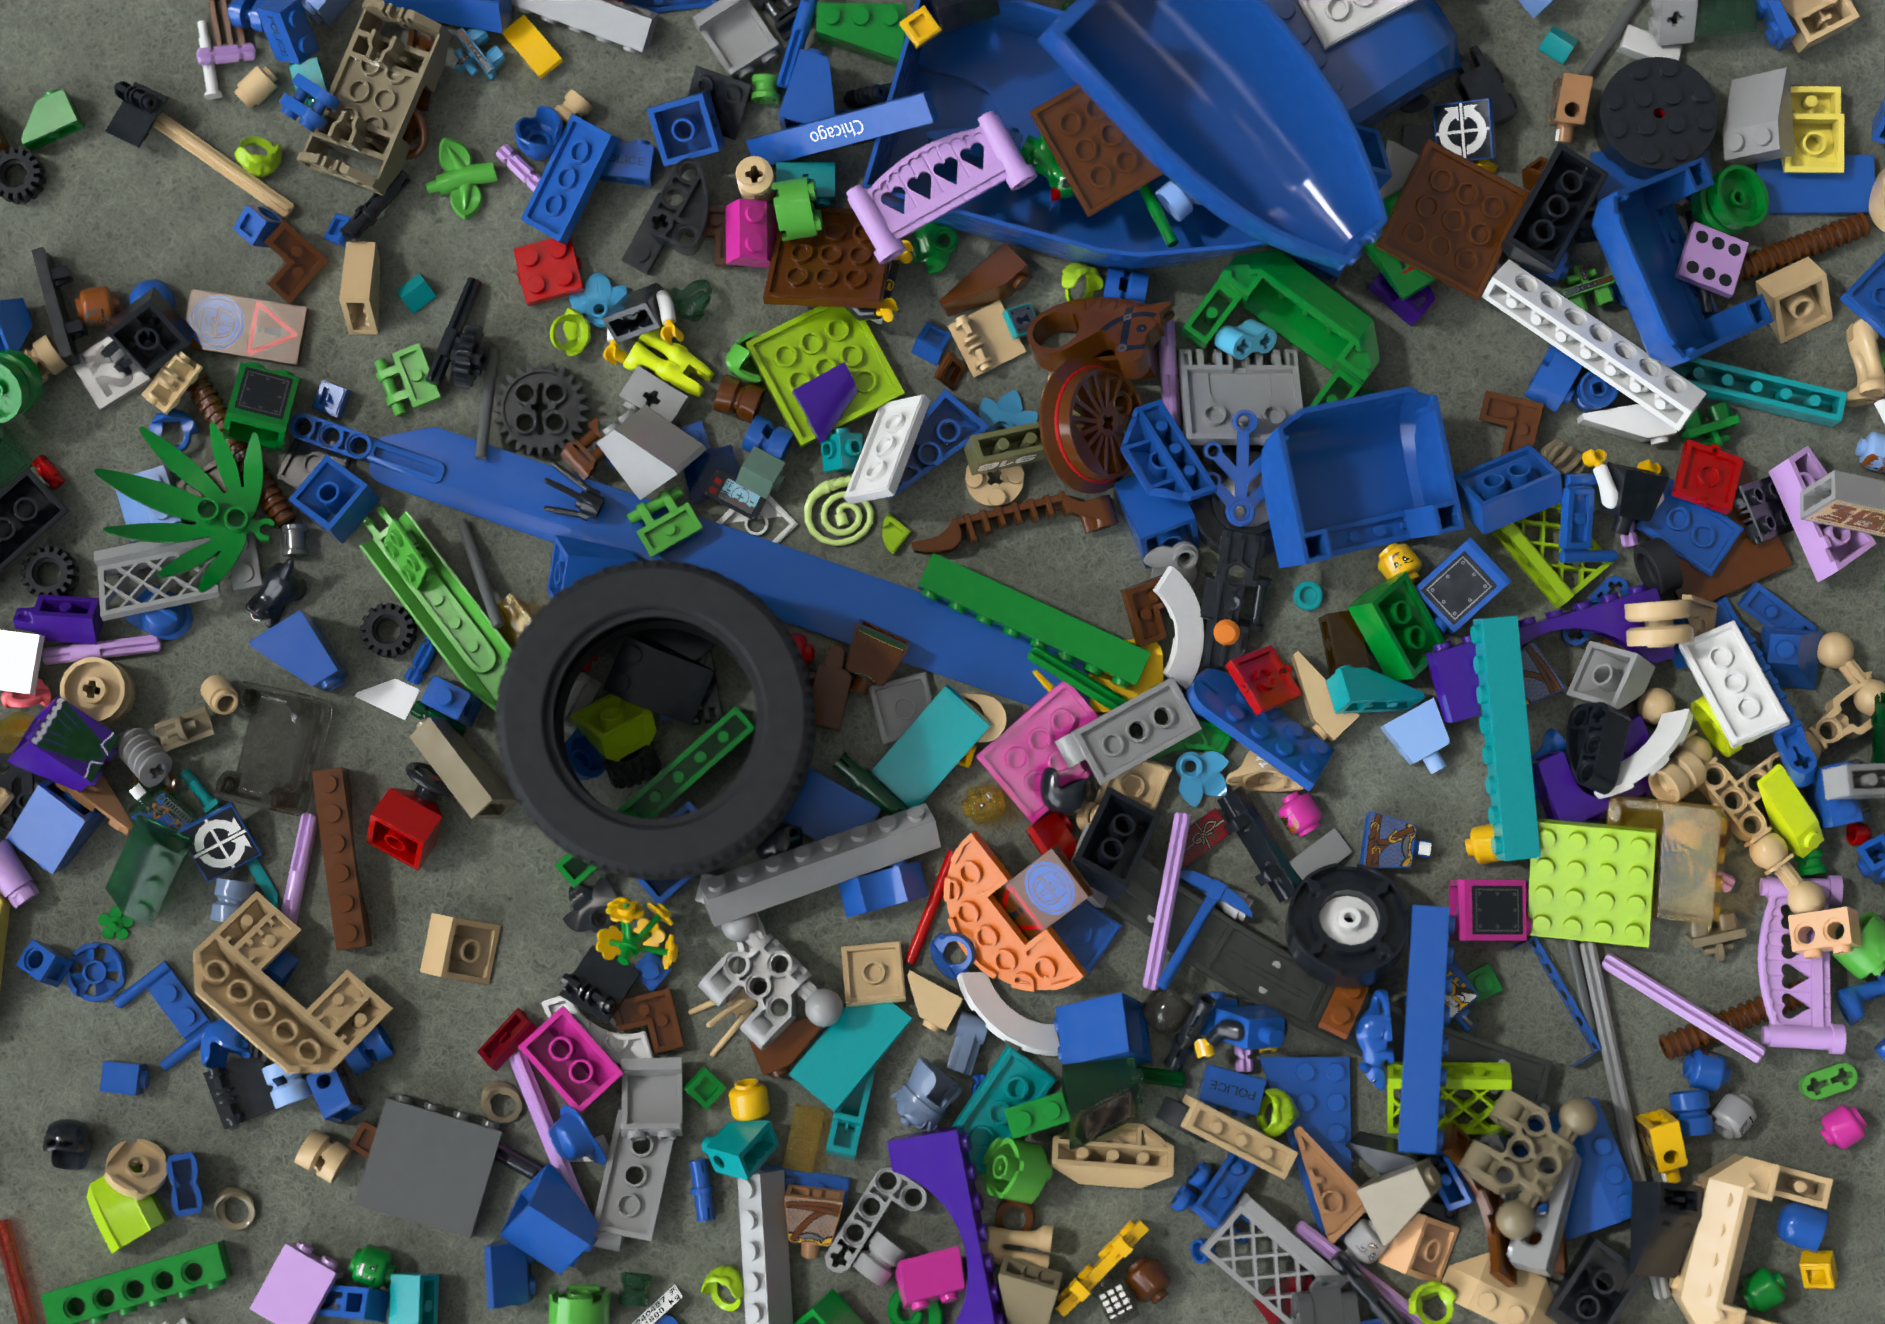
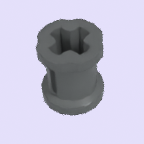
(294, 540)

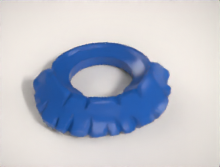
(938, 949)

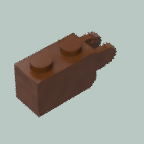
(831, 689)

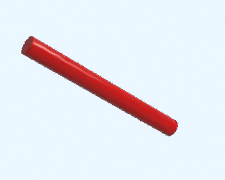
(929, 912)

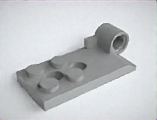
(1107, 739)
(628, 1207)

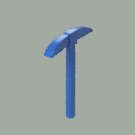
(1214, 893)

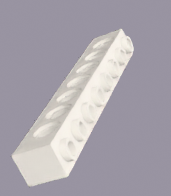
(1593, 345)

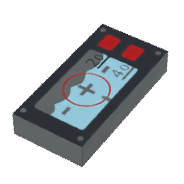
(733, 496)

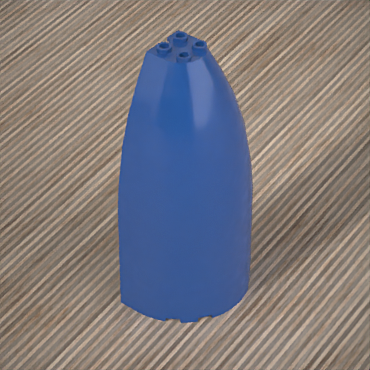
(1229, 116)

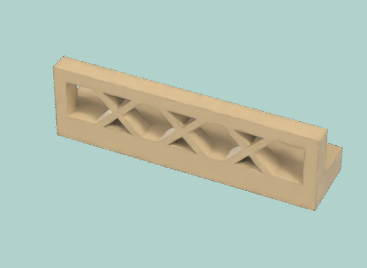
(1238, 1138)

